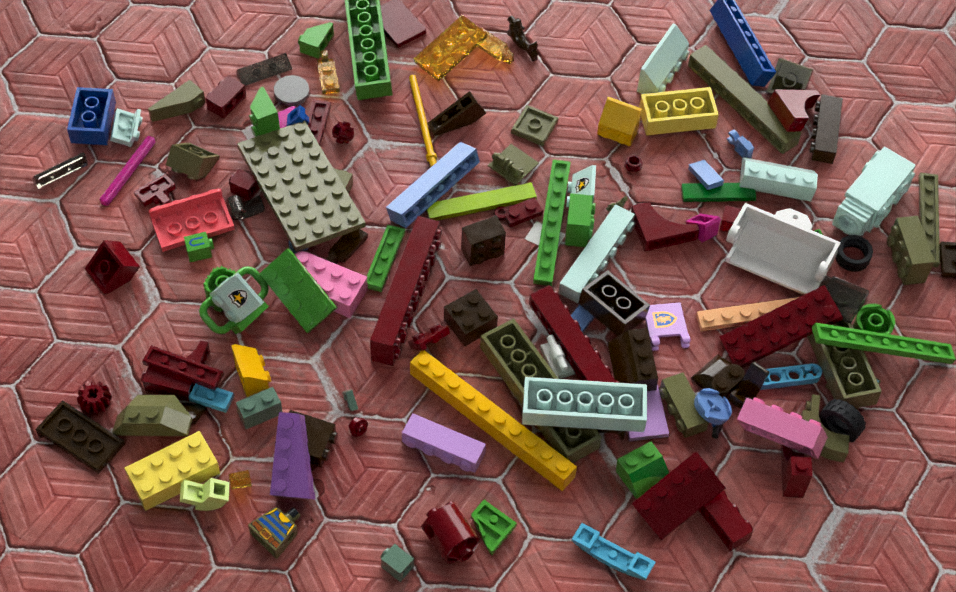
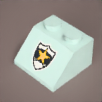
(583, 183)
(236, 298)

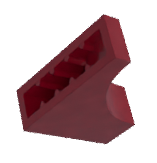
(790, 107)
(659, 232)
(167, 384)
(795, 472)

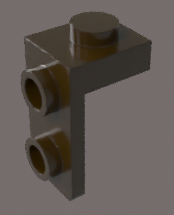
(750, 385)

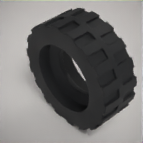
(837, 413)

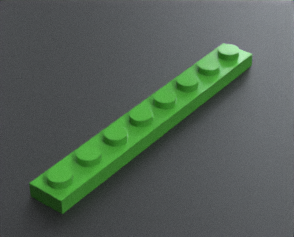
(552, 223)
(883, 343)

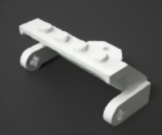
(781, 248)

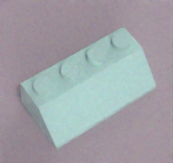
(663, 62)
(778, 179)

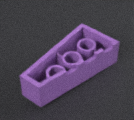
(291, 459)

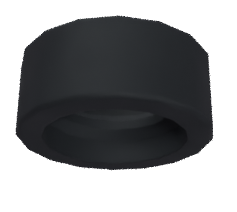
(851, 264)

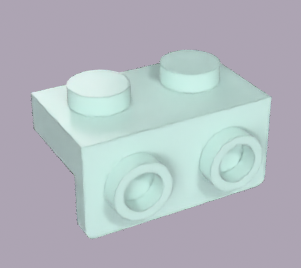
(126, 127)

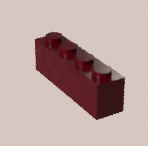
(727, 521)

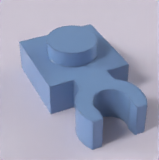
(742, 145)

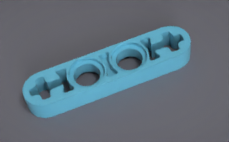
(786, 381)

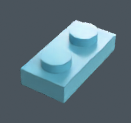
(218, 399)

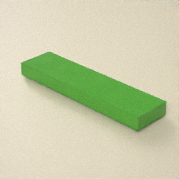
(384, 257)

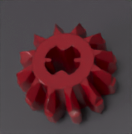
(94, 398)

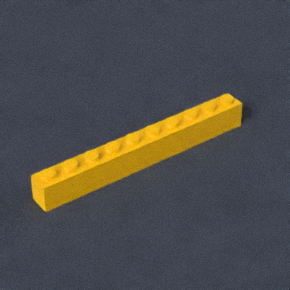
(493, 420)

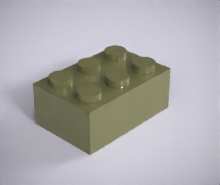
(910, 250)

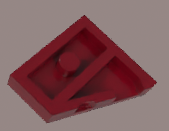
(434, 335)

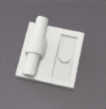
(555, 358)

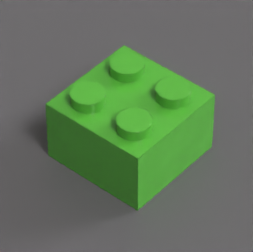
(580, 220)

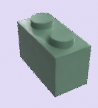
(259, 407)

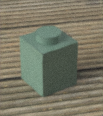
(397, 562)

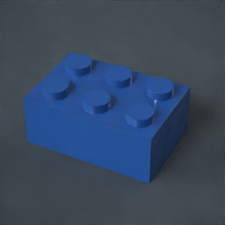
(91, 116)

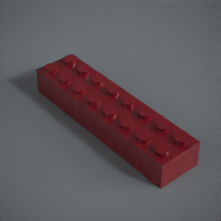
(405, 291)

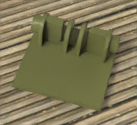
(512, 164)

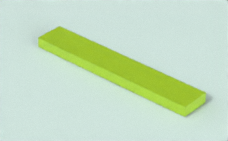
(481, 201)

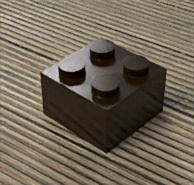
(483, 240)
(470, 317)

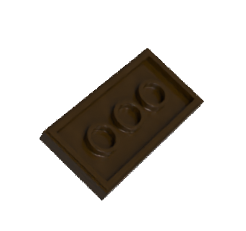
(80, 436)

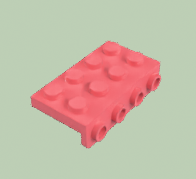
(189, 217)

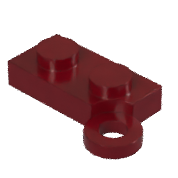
(520, 212)

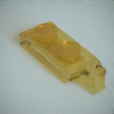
(496, 48)
(327, 74)

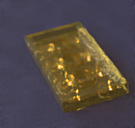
(450, 48)

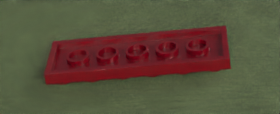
(780, 327)

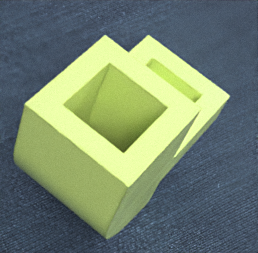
(205, 496)

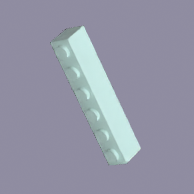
(597, 252)

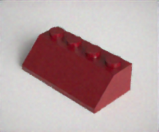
(678, 495)

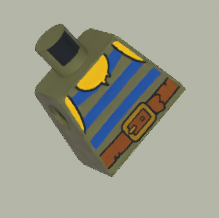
(275, 530)

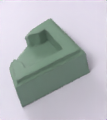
(349, 397)

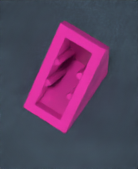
(707, 224)

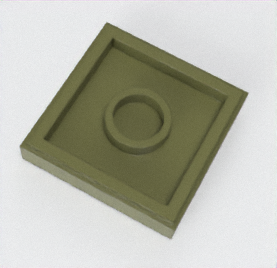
(534, 125)

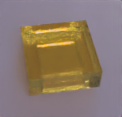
(240, 479)

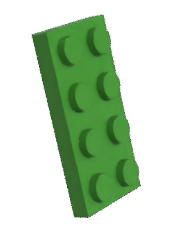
(298, 290)

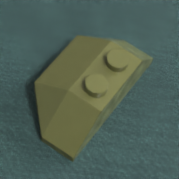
(153, 417)

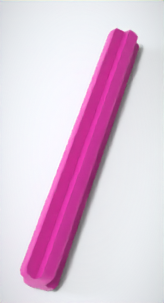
(127, 171)

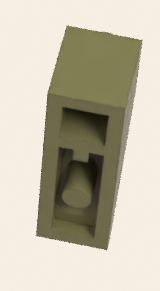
(179, 102)

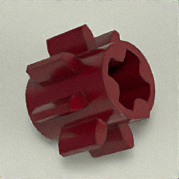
(343, 132)

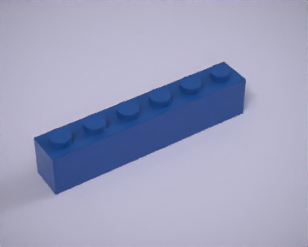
(743, 42)

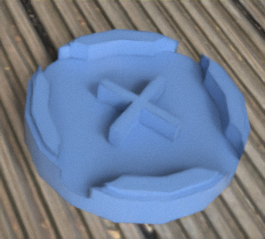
(712, 406)

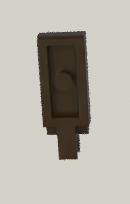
(346, 246)

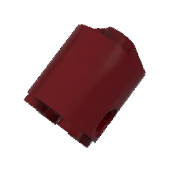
(450, 533)

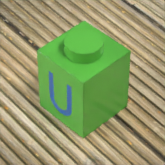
(198, 246)

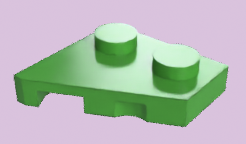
(492, 525)

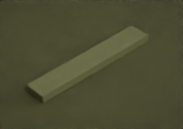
(930, 212)

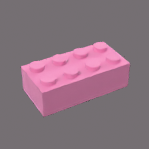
(339, 283)
(782, 427)

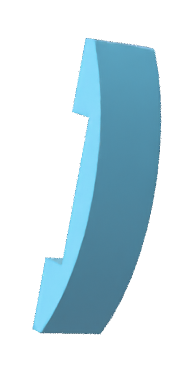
(612, 554)

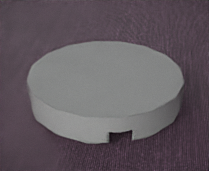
(291, 90)

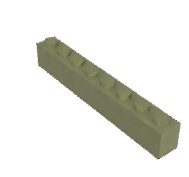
(742, 98)

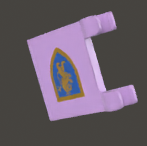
(666, 321)

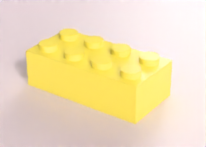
(678, 111)
(161, 473)

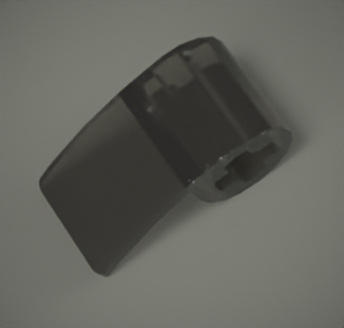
(241, 210)

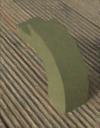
(837, 444)

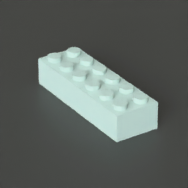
(584, 404)

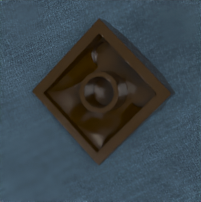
(720, 376)

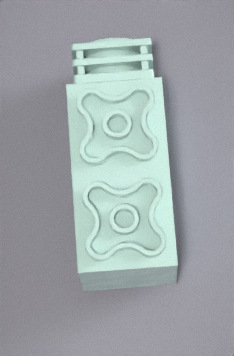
(874, 192)

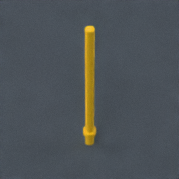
(431, 156)

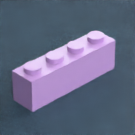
(443, 443)

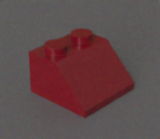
(111, 266)

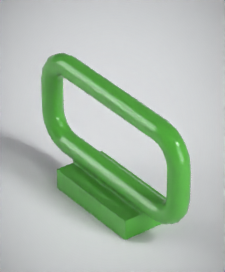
(240, 326)

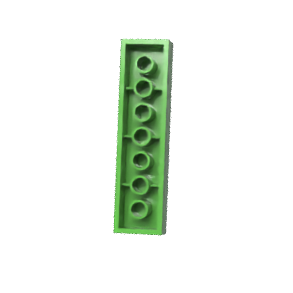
(368, 49)

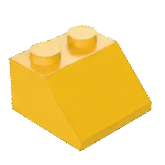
(619, 121)
(250, 369)

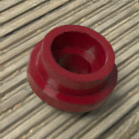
(636, 160)
(358, 426)

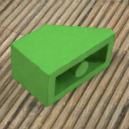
(316, 39)

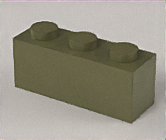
(681, 405)

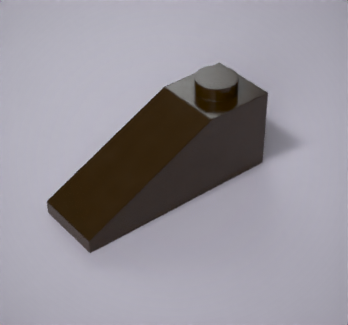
(458, 115)

